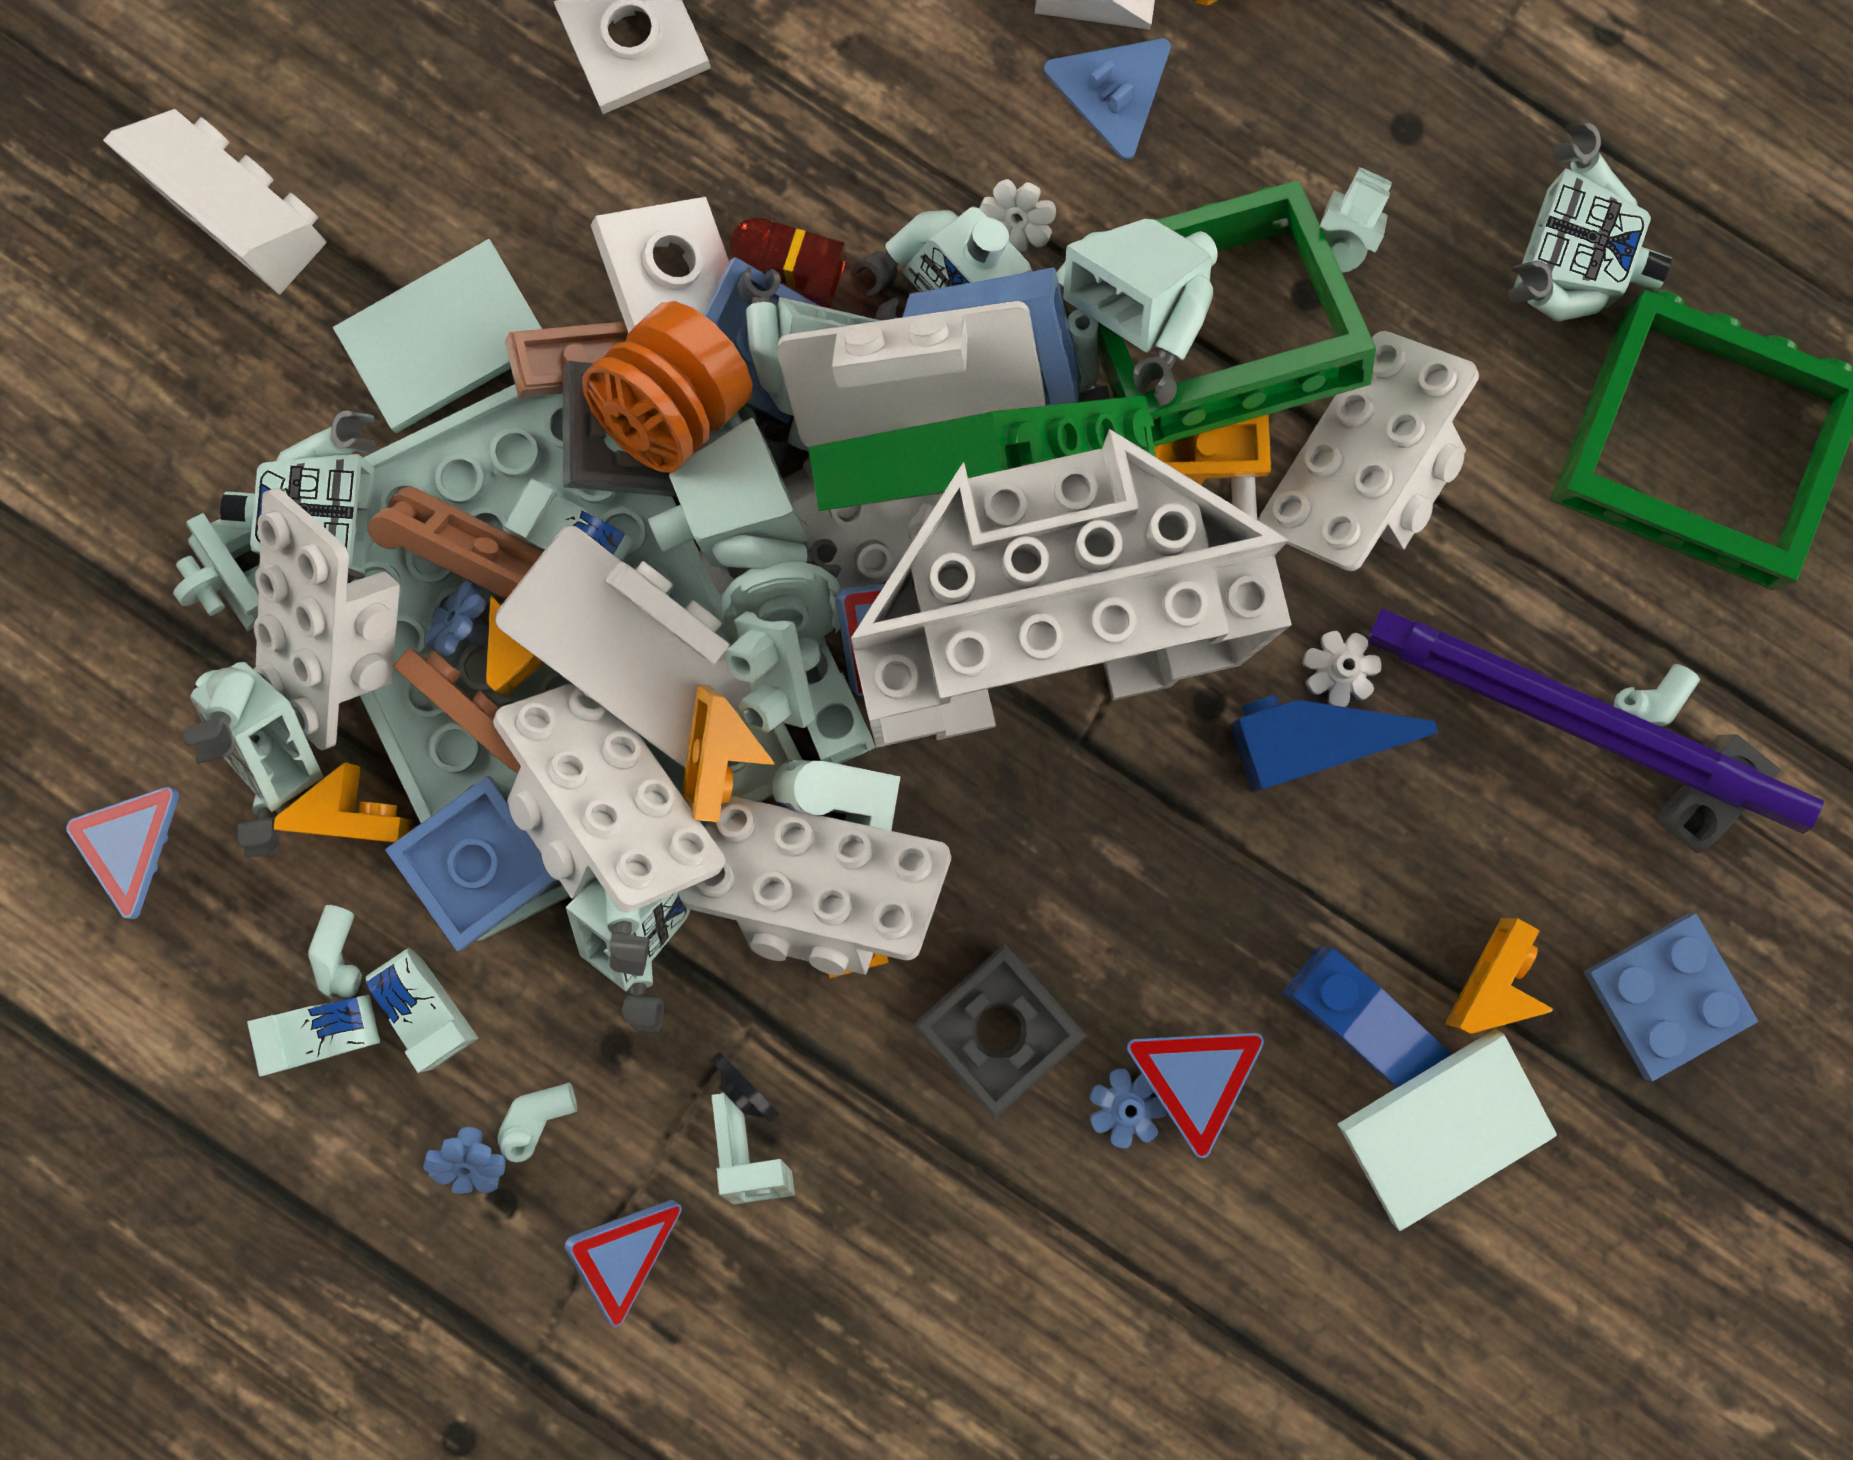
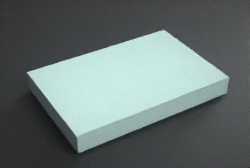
(437, 335)
(1447, 1129)

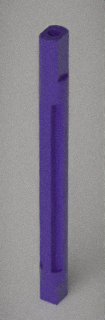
(1595, 721)

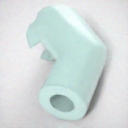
(1660, 704)

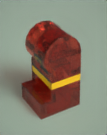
(797, 255)

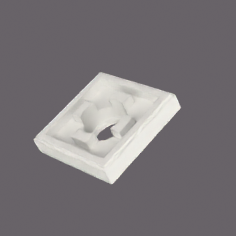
(625, 73)
(627, 248)

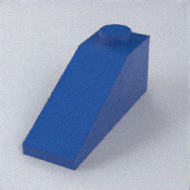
(1308, 737)
(1363, 1017)

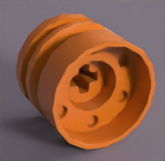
(667, 386)

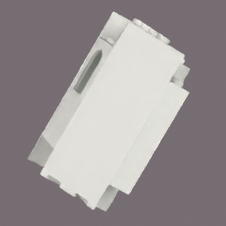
(1063, 573)

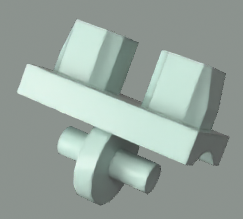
(1356, 219)
(216, 550)
(776, 667)

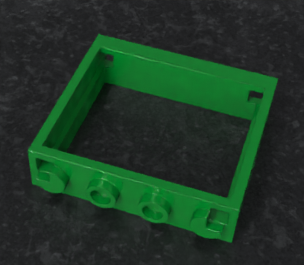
(1276, 380)
(927, 456)
(1672, 526)

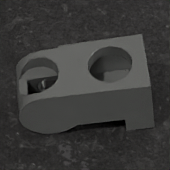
(1700, 818)

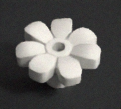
(1021, 213)
(1332, 675)

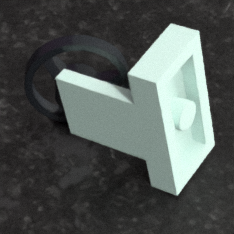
(737, 1177)

